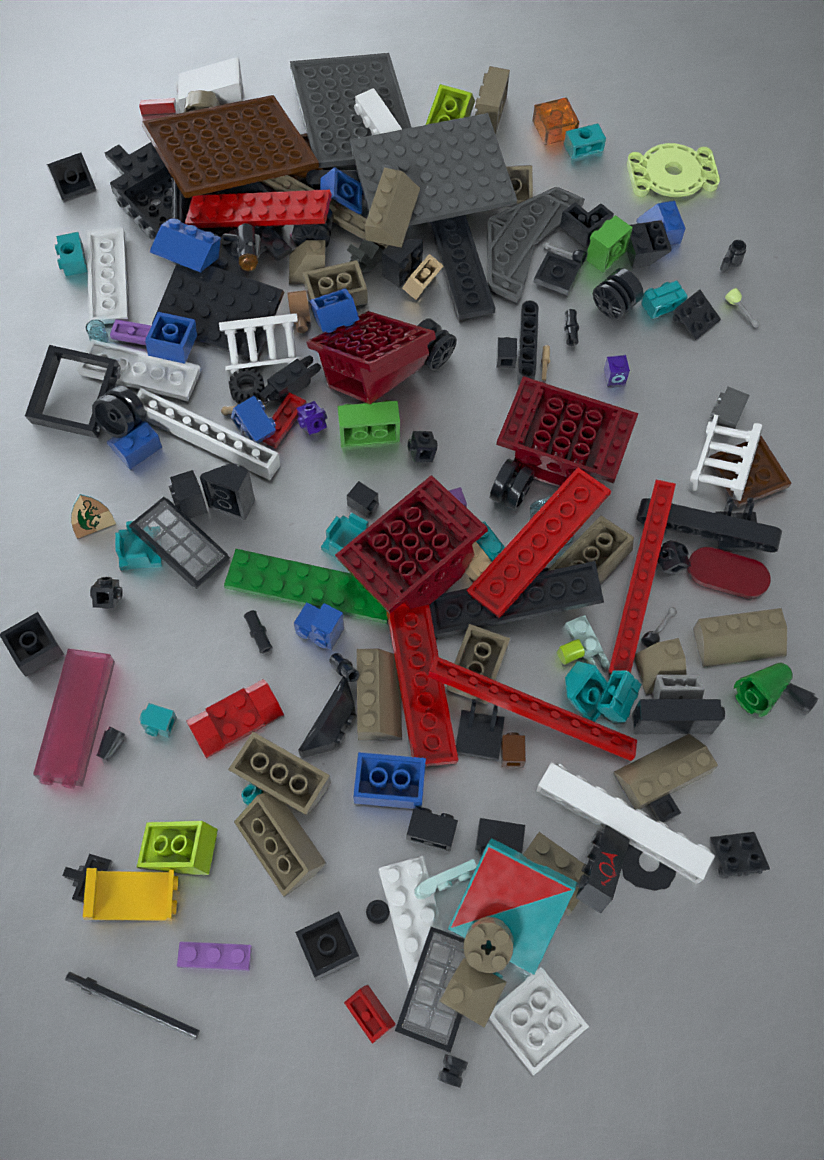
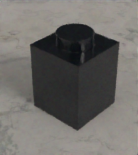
(506, 352)
(363, 499)

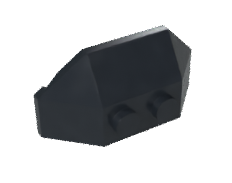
(331, 723)

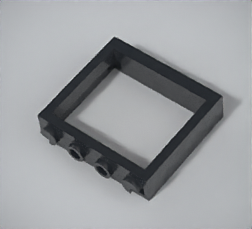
(45, 381)

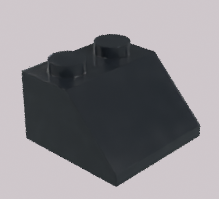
(71, 176)

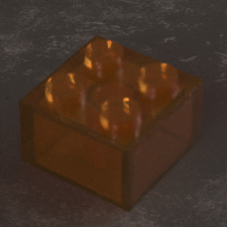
(554, 119)

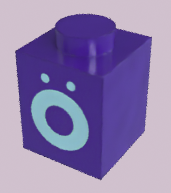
(616, 370)

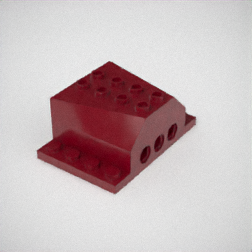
(371, 355)
(563, 431)
(414, 548)

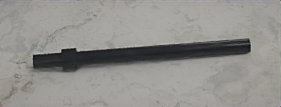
(90, 986)

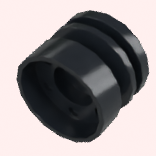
(313, 231)
(618, 293)
(439, 348)

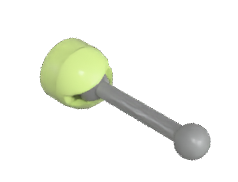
(734, 297)

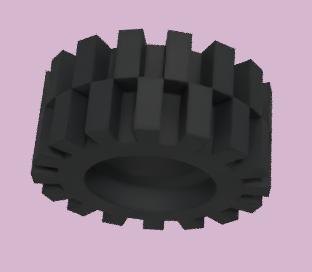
(242, 378)

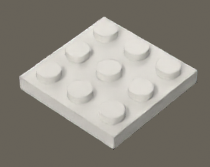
(537, 1021)

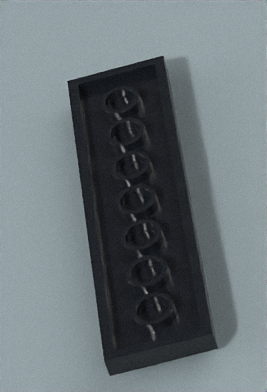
(462, 267)
(547, 594)

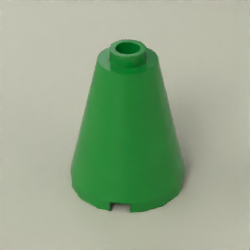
(763, 688)

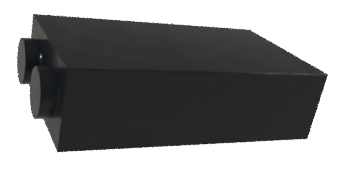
(677, 716)

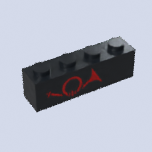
(602, 868)

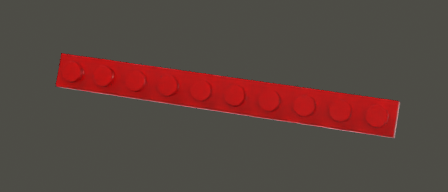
(642, 577)
(532, 708)

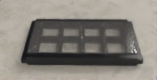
(179, 542)
(423, 1013)

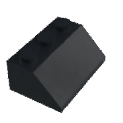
(229, 490)

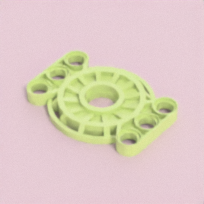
(673, 155)

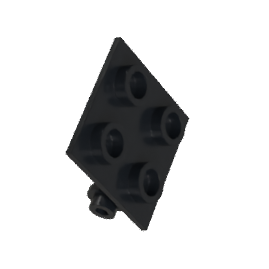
(696, 314)
(739, 854)

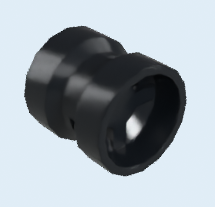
(452, 1070)

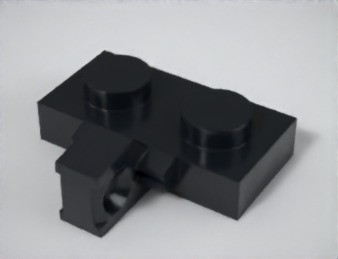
(79, 875)

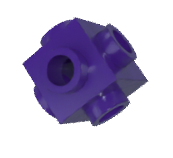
(312, 417)

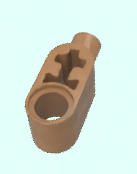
(299, 304)

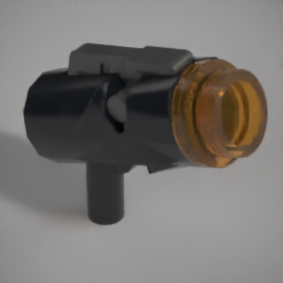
(248, 246)

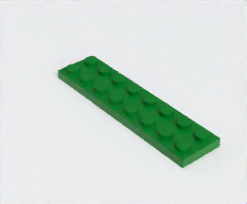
(300, 584)

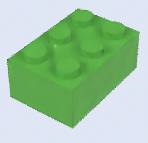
(369, 423)

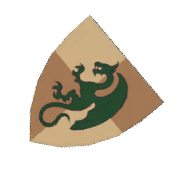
(89, 516)

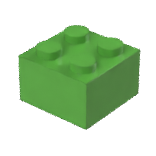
(608, 243)

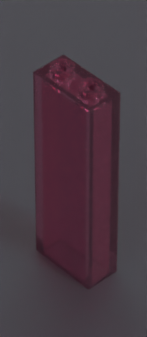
(74, 718)

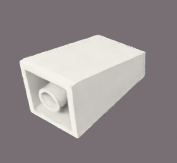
(221, 78)

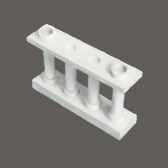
(249, 327)
(742, 469)

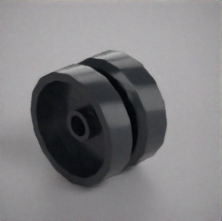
(118, 411)
(512, 484)

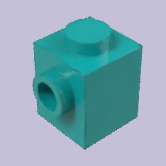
(157, 720)

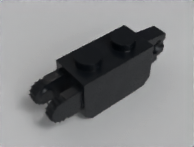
(289, 380)

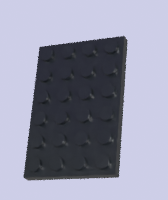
(220, 297)

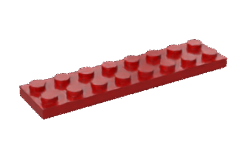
(259, 209)
(538, 542)
(422, 697)

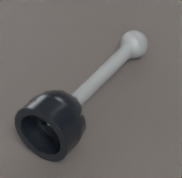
(578, 255)
(651, 637)

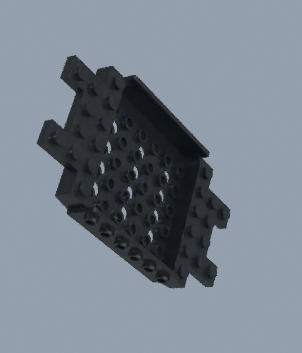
(148, 179)

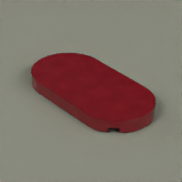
(729, 572)

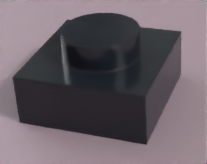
(664, 808)

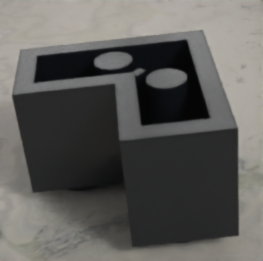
(581, 223)
(187, 494)

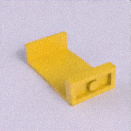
(129, 895)

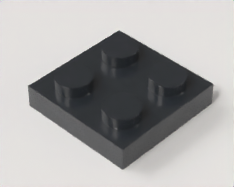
(557, 273)

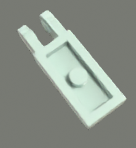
(581, 629)
(445, 879)

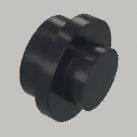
(377, 912)

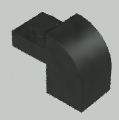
(367, 255)

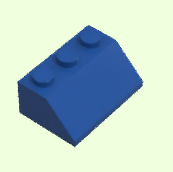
(186, 245)
(389, 780)

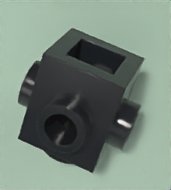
(422, 446)
(673, 557)
(106, 593)

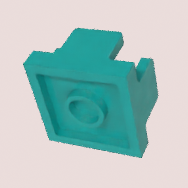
(342, 532)
(133, 551)

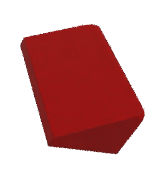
(157, 106)
(369, 1013)

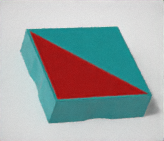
(521, 895)

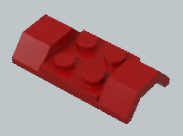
(235, 717)

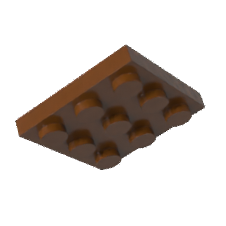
(764, 476)

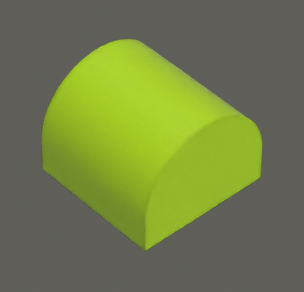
(570, 651)

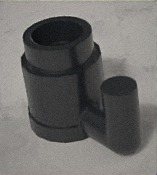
(734, 255)

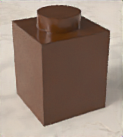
(513, 750)

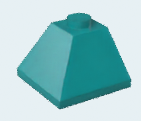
(585, 689)

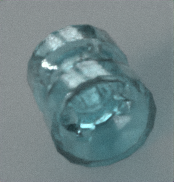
(97, 331)

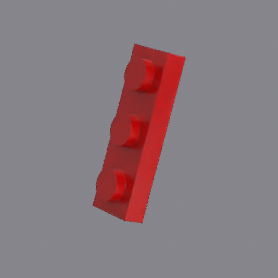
(285, 418)

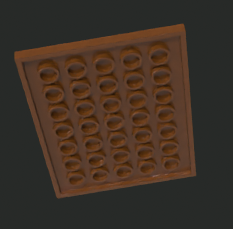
(229, 145)

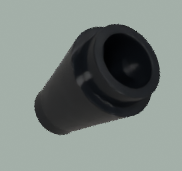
(801, 697)
(110, 743)

